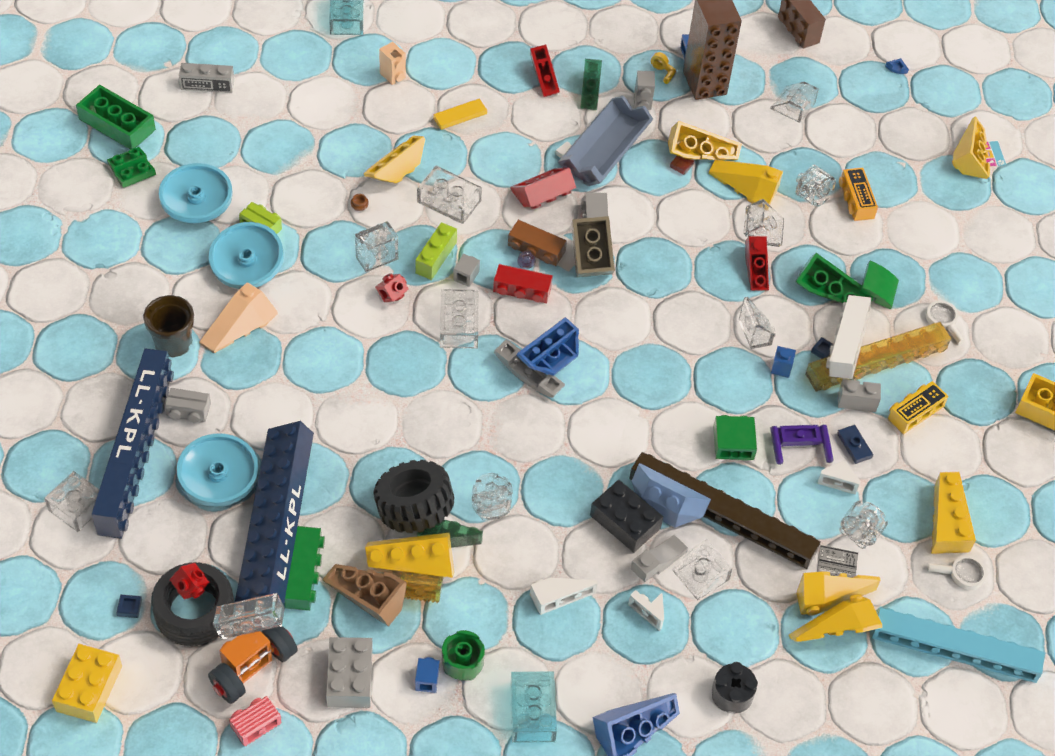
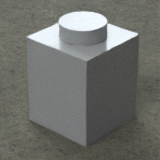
(466, 270)

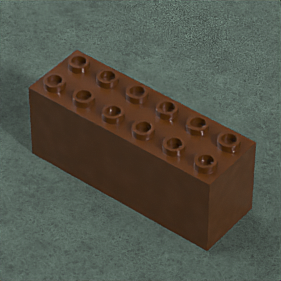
(711, 47)

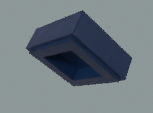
(822, 348)
(129, 606)

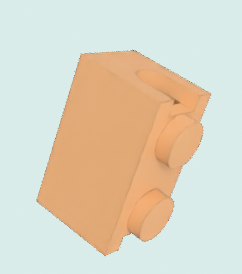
(392, 63)

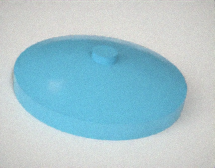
(195, 193)
(246, 254)
(217, 470)

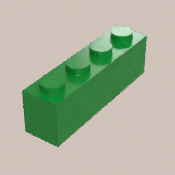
(303, 568)

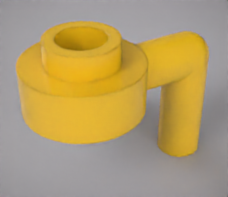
(660, 62)

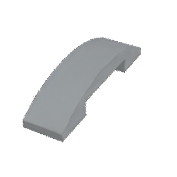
(537, 380)

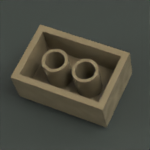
(592, 246)

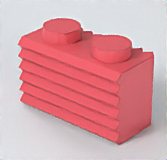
(255, 720)

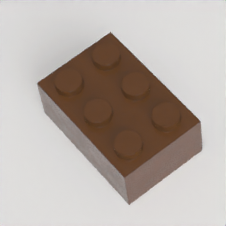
(802, 21)

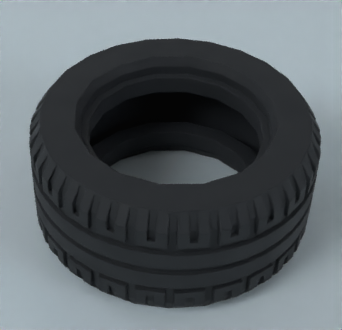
(189, 631)

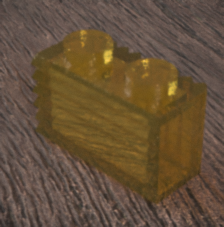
(422, 586)

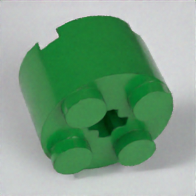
(463, 655)

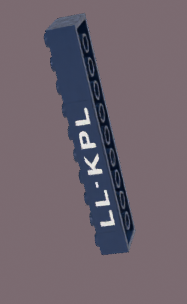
(132, 444)
(275, 512)

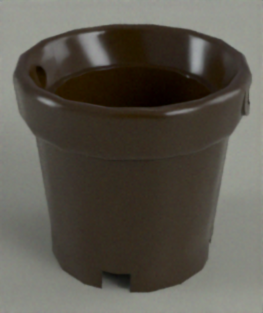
(170, 324)

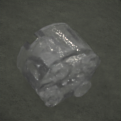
(815, 186)
(492, 496)
(863, 524)

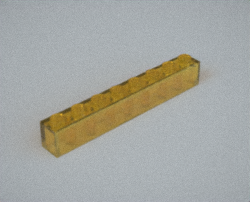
(885, 354)

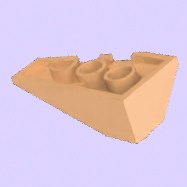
(242, 314)

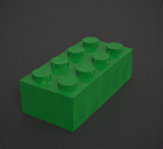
(115, 117)

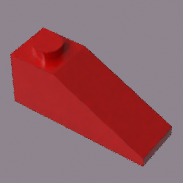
(544, 70)

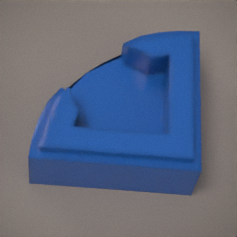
(897, 66)

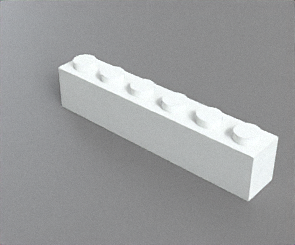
(849, 337)

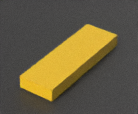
(460, 114)

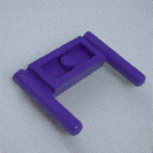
(800, 436)

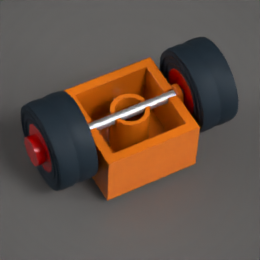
(246, 657)

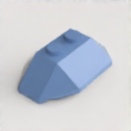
(668, 497)

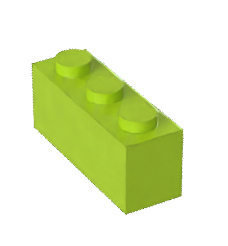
(436, 251)

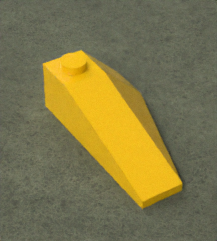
(697, 143)
(971, 153)
(749, 179)
(820, 591)
(848, 615)

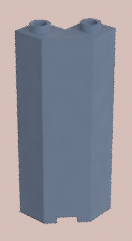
(606, 141)

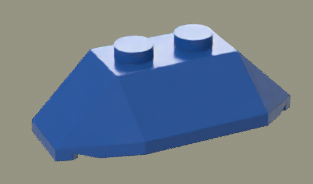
(553, 348)

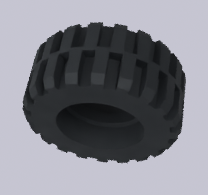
(414, 496)

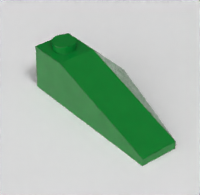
(827, 280)

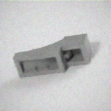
(658, 558)

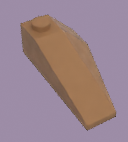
(373, 592)

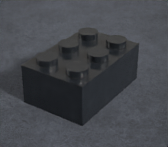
(626, 516)

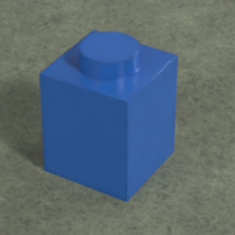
(783, 361)
(427, 675)

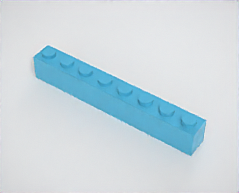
(960, 645)

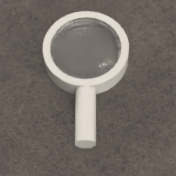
(946, 314)
(965, 572)

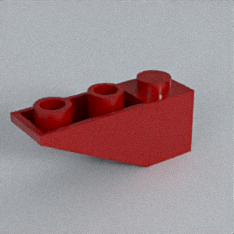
(757, 262)

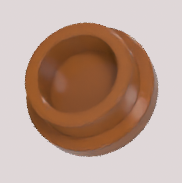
(359, 202)

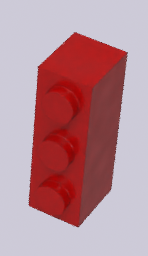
(522, 283)

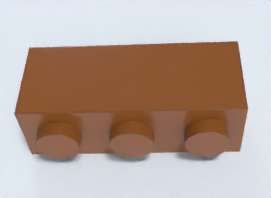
(537, 241)

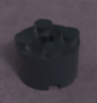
(734, 688)

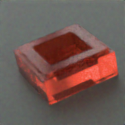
(681, 164)

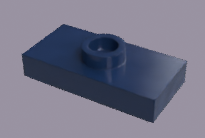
(855, 444)

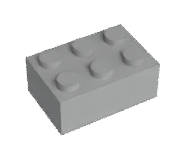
(349, 672)

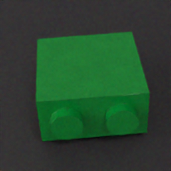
(735, 437)

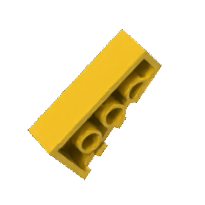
(951, 516)
(413, 554)

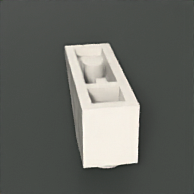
(558, 592)

